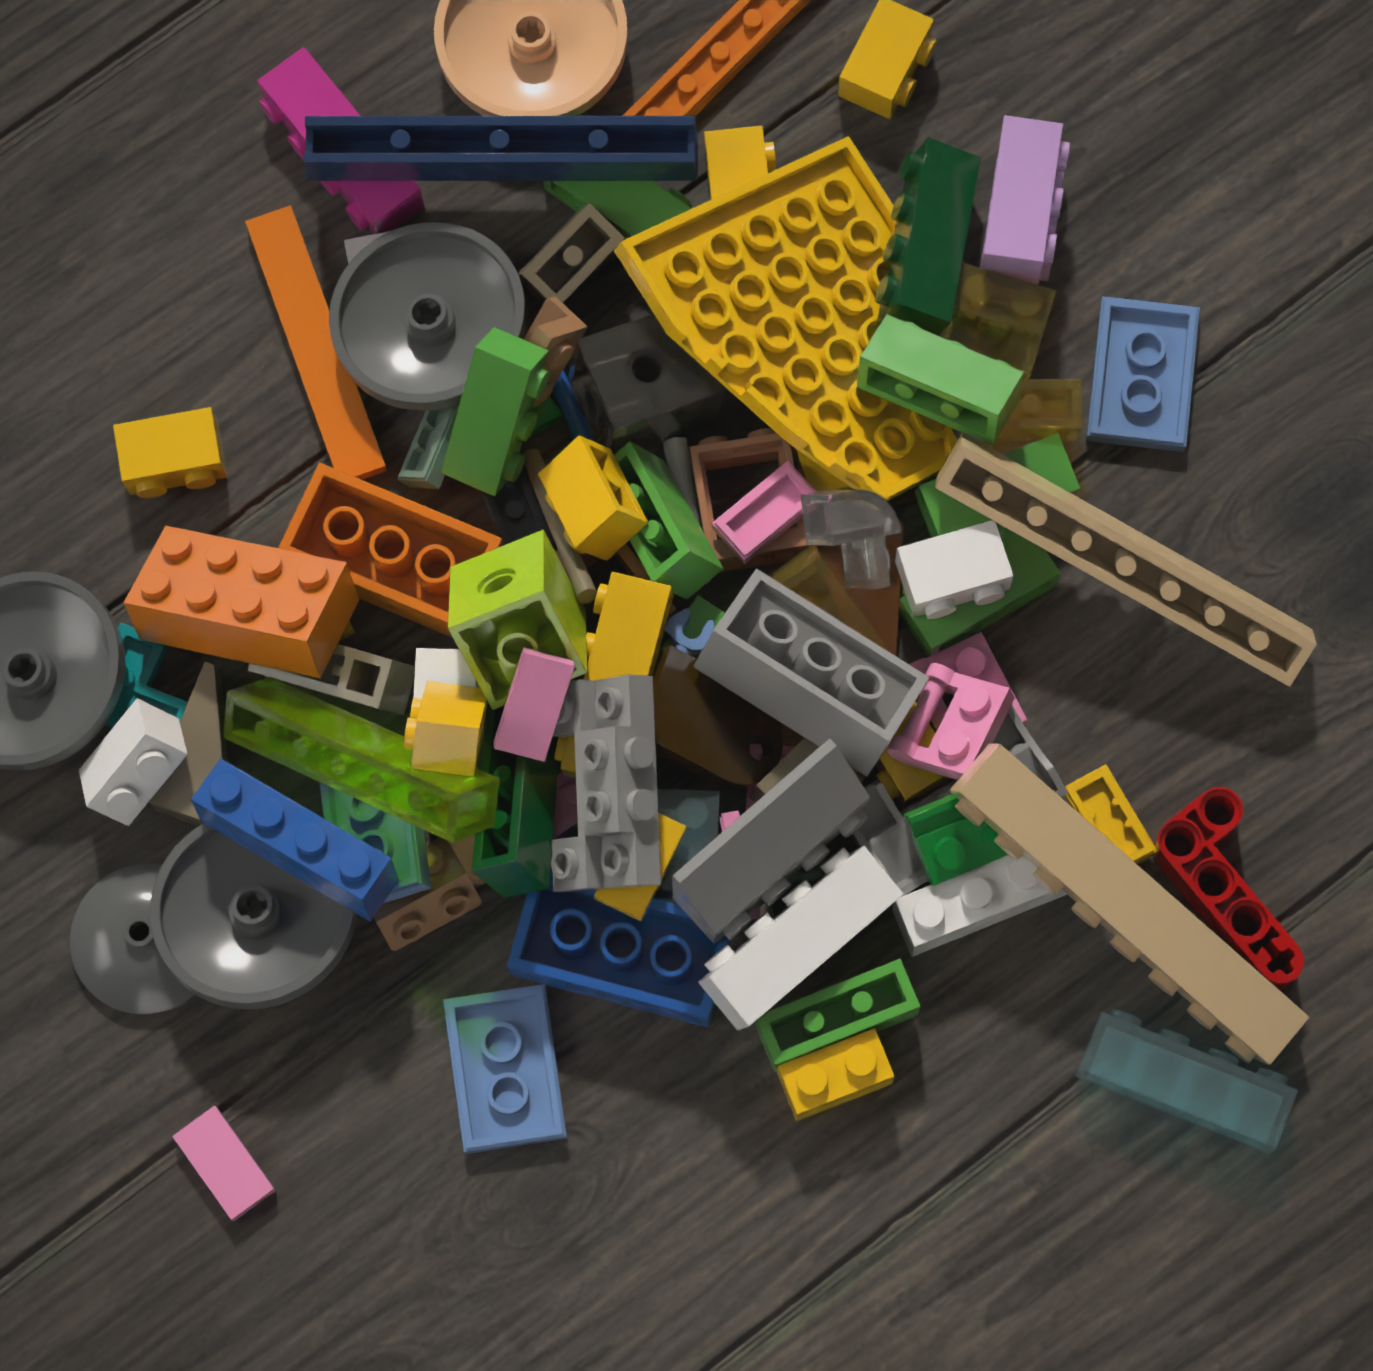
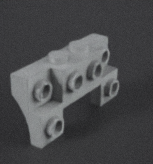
(613, 786)
(888, 833)

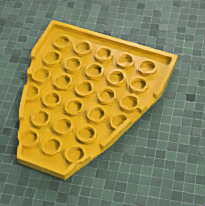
(779, 306)

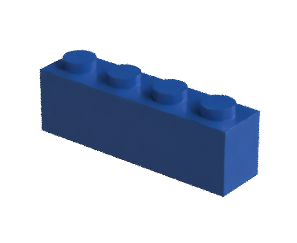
(295, 839)

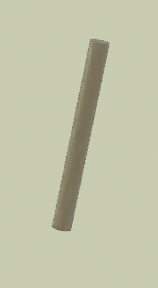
(571, 559)

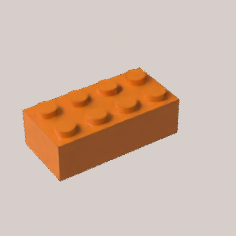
(391, 544)
(242, 601)

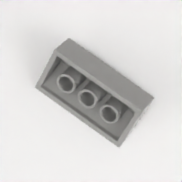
(810, 671)
(771, 844)

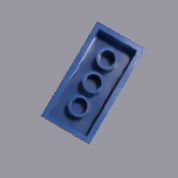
(610, 956)

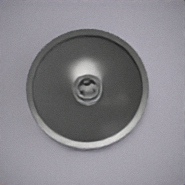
(418, 309)
(56, 669)
(242, 925)

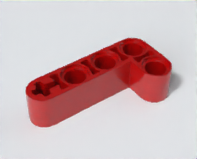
(1236, 894)

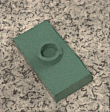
(428, 450)

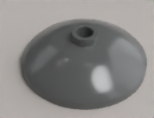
(108, 960)

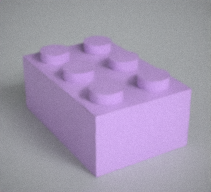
(1025, 199)

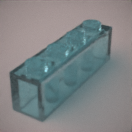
(1186, 1081)

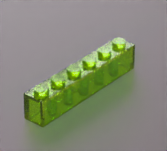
(357, 759)

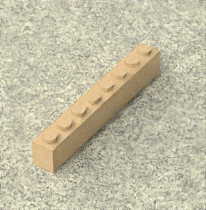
(1126, 559)
(1128, 904)

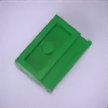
(949, 841)

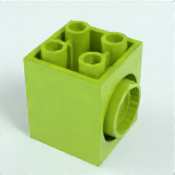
(513, 602)

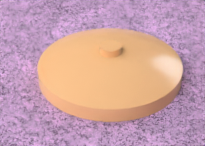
(530, 53)

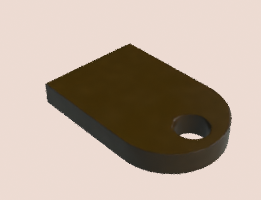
(709, 725)

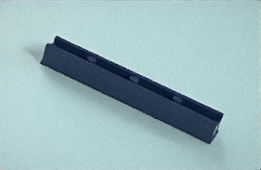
(501, 148)

